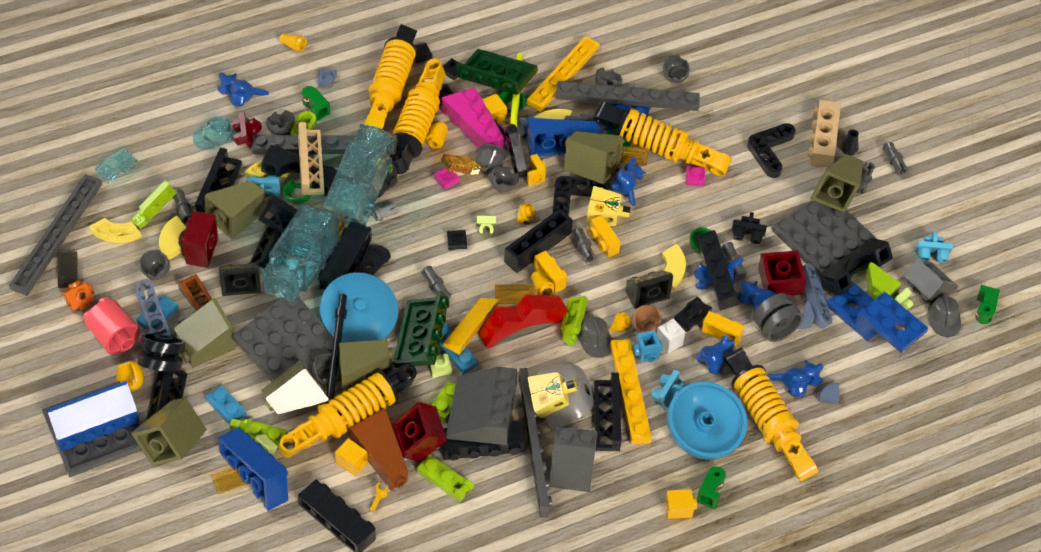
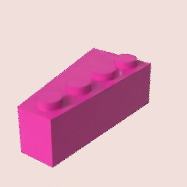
(472, 117)

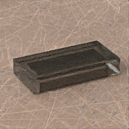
(67, 268)

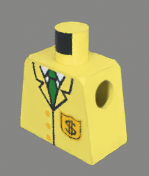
(606, 204)
(550, 393)

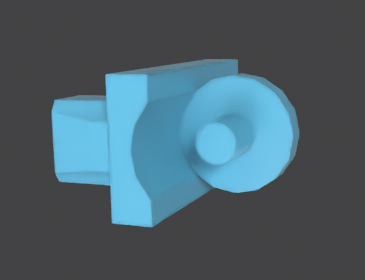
(270, 184)
(933, 244)
(671, 385)

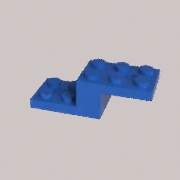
(877, 317)

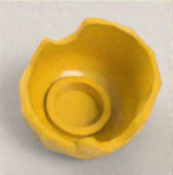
(132, 374)

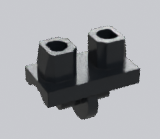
(748, 225)
(692, 314)

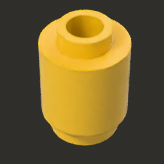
(437, 135)

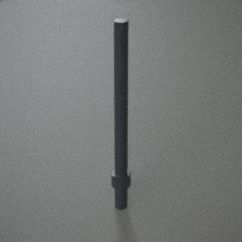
(340, 315)

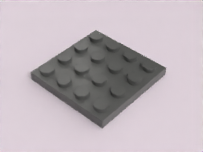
(821, 234)
(283, 337)
(100, 450)

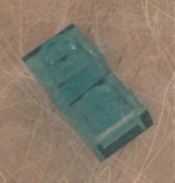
(116, 163)

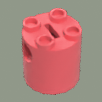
(112, 326)

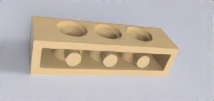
(825, 133)

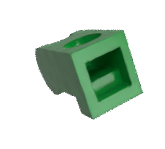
(316, 102)
(987, 308)
(712, 483)

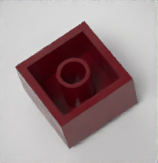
(199, 239)
(782, 272)
(419, 431)

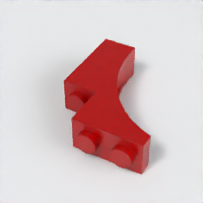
(529, 312)

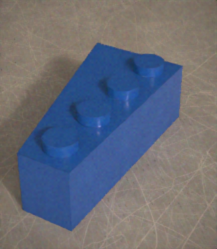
(548, 136)
(255, 467)

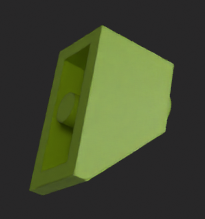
(880, 282)

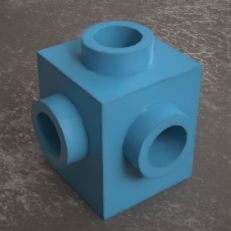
(647, 346)

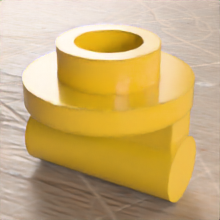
(525, 213)
(620, 323)

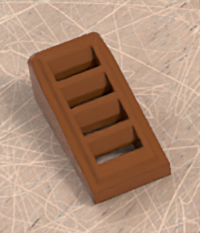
(189, 282)

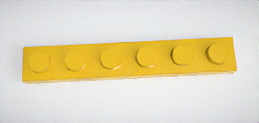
(563, 72)
(630, 392)

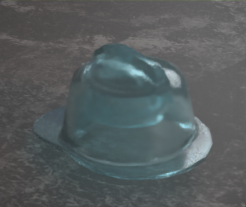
(216, 132)

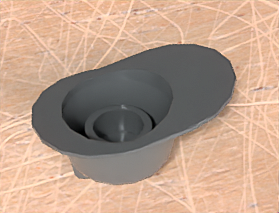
(490, 156)
(945, 316)
(595, 337)

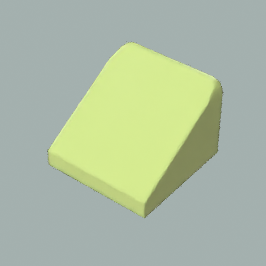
(266, 443)

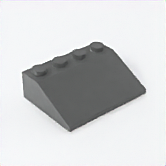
(483, 406)

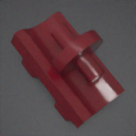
(247, 127)

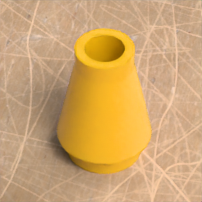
(293, 41)
(542, 284)

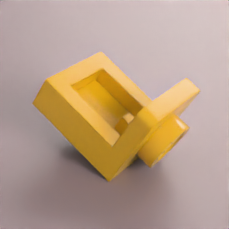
(537, 172)

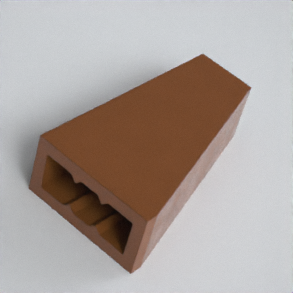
(383, 452)

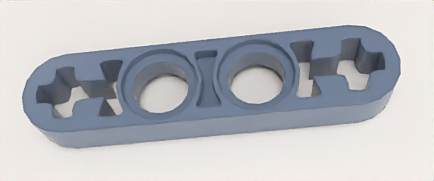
(816, 296)
(156, 315)

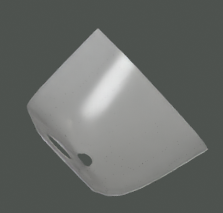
(579, 400)

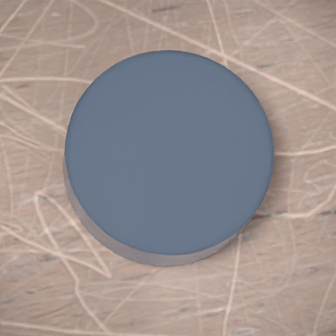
(522, 126)

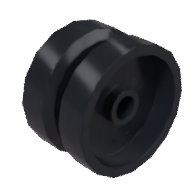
(161, 352)

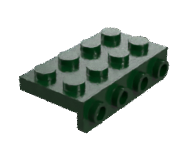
(496, 71)
(421, 331)

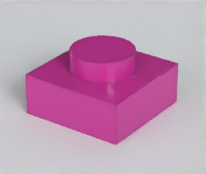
(695, 176)
(446, 178)

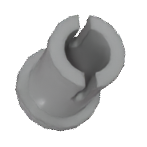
(383, 212)

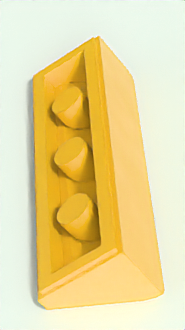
(470, 324)

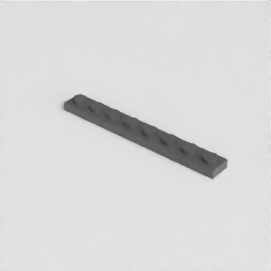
(628, 96)
(330, 143)
(55, 235)
(536, 448)

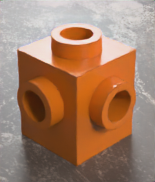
(72, 297)

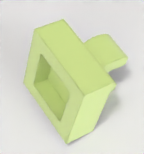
(486, 221)
(902, 298)
(442, 366)

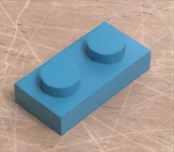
(168, 307)
(225, 405)

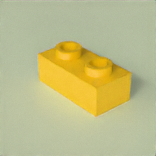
(604, 236)
(548, 267)
(718, 326)

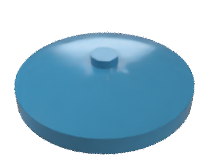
(369, 306)
(707, 420)

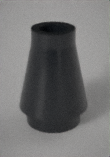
(850, 143)

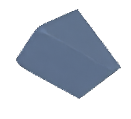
(808, 316)

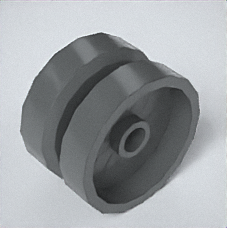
(777, 317)

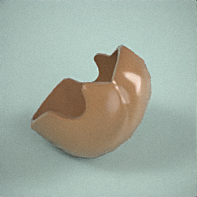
(647, 319)

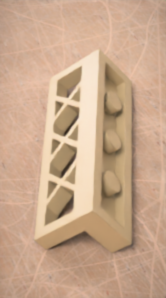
(304, 158)

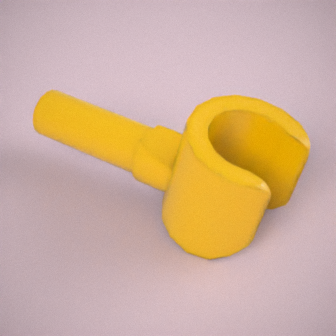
(379, 495)

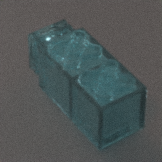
(360, 175)
(300, 252)

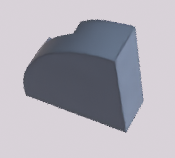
(326, 77)
(830, 393)

